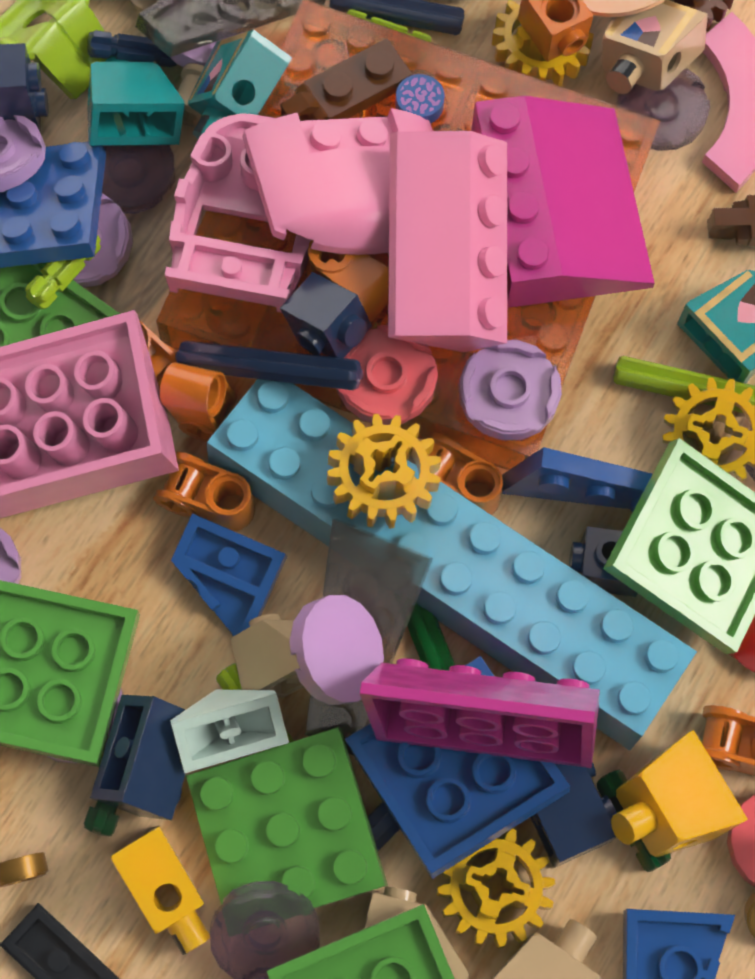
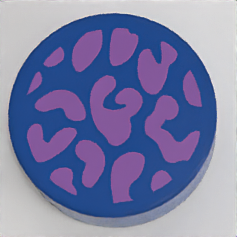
(421, 96)

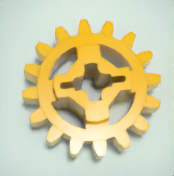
(524, 56)
(693, 424)
(377, 449)
(488, 910)

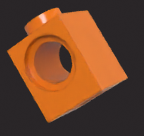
(555, 37)

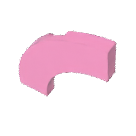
(732, 53)

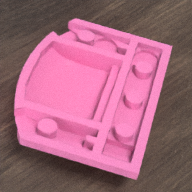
(328, 178)

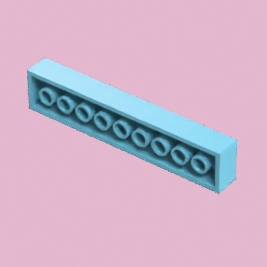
(482, 575)

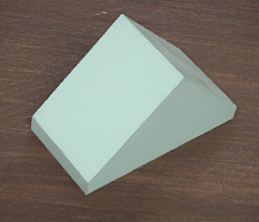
(228, 727)

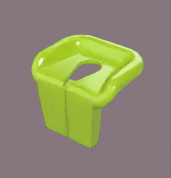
(54, 44)

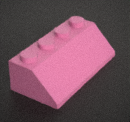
(448, 239)

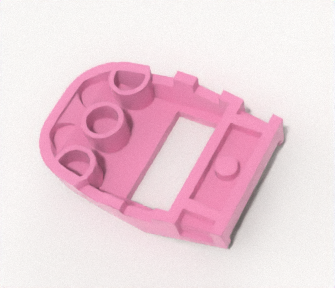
(225, 184)

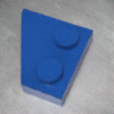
(228, 571)

